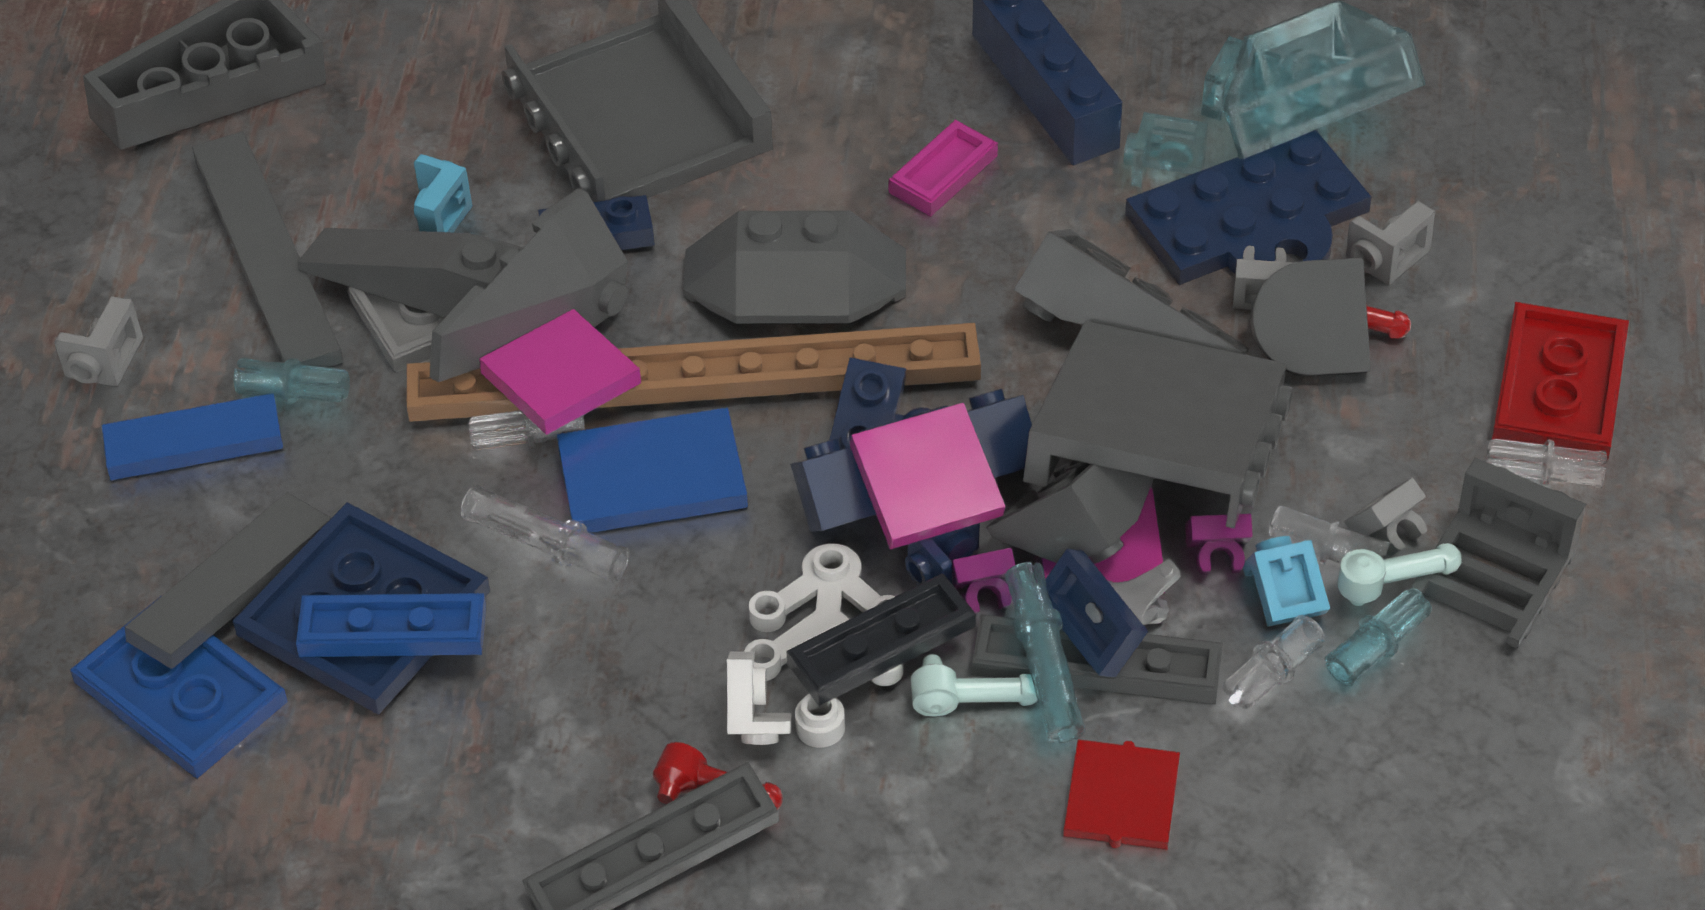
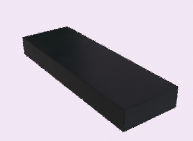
(880, 639)

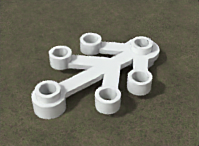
(830, 588)

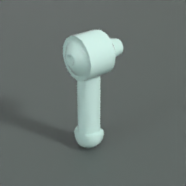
(1365, 572)
(939, 691)

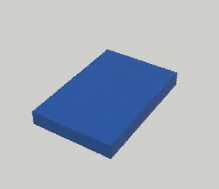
(652, 470)
(184, 711)

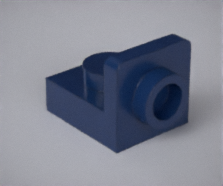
(934, 555)

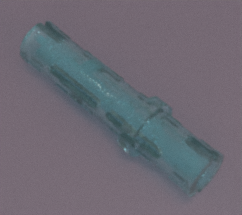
(1039, 629)

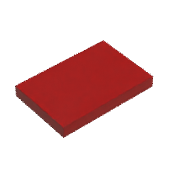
(1561, 378)

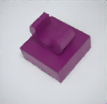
(1213, 535)
(982, 572)

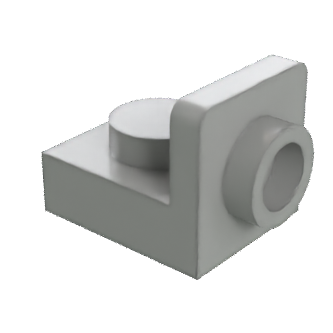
(1396, 246)
(106, 350)

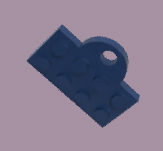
(1263, 201)

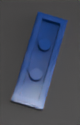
(191, 436)
(391, 625)

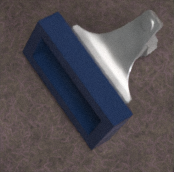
(1104, 615)

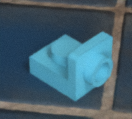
(442, 195)
(1287, 580)

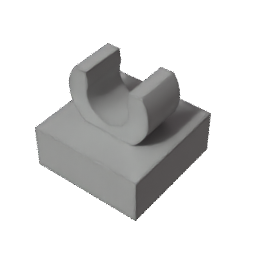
(1252, 274)
(1391, 510)

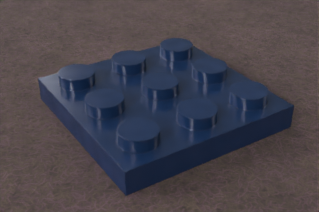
(353, 557)

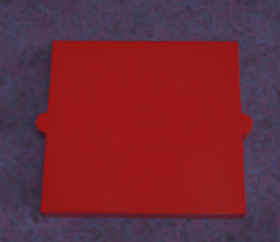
(1122, 794)

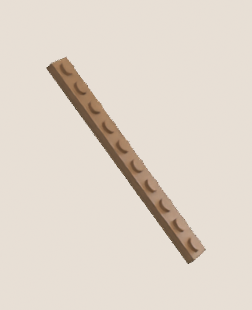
(733, 369)

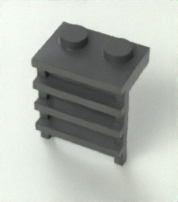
(1514, 527)

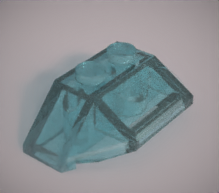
(1315, 74)

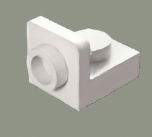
(744, 690)

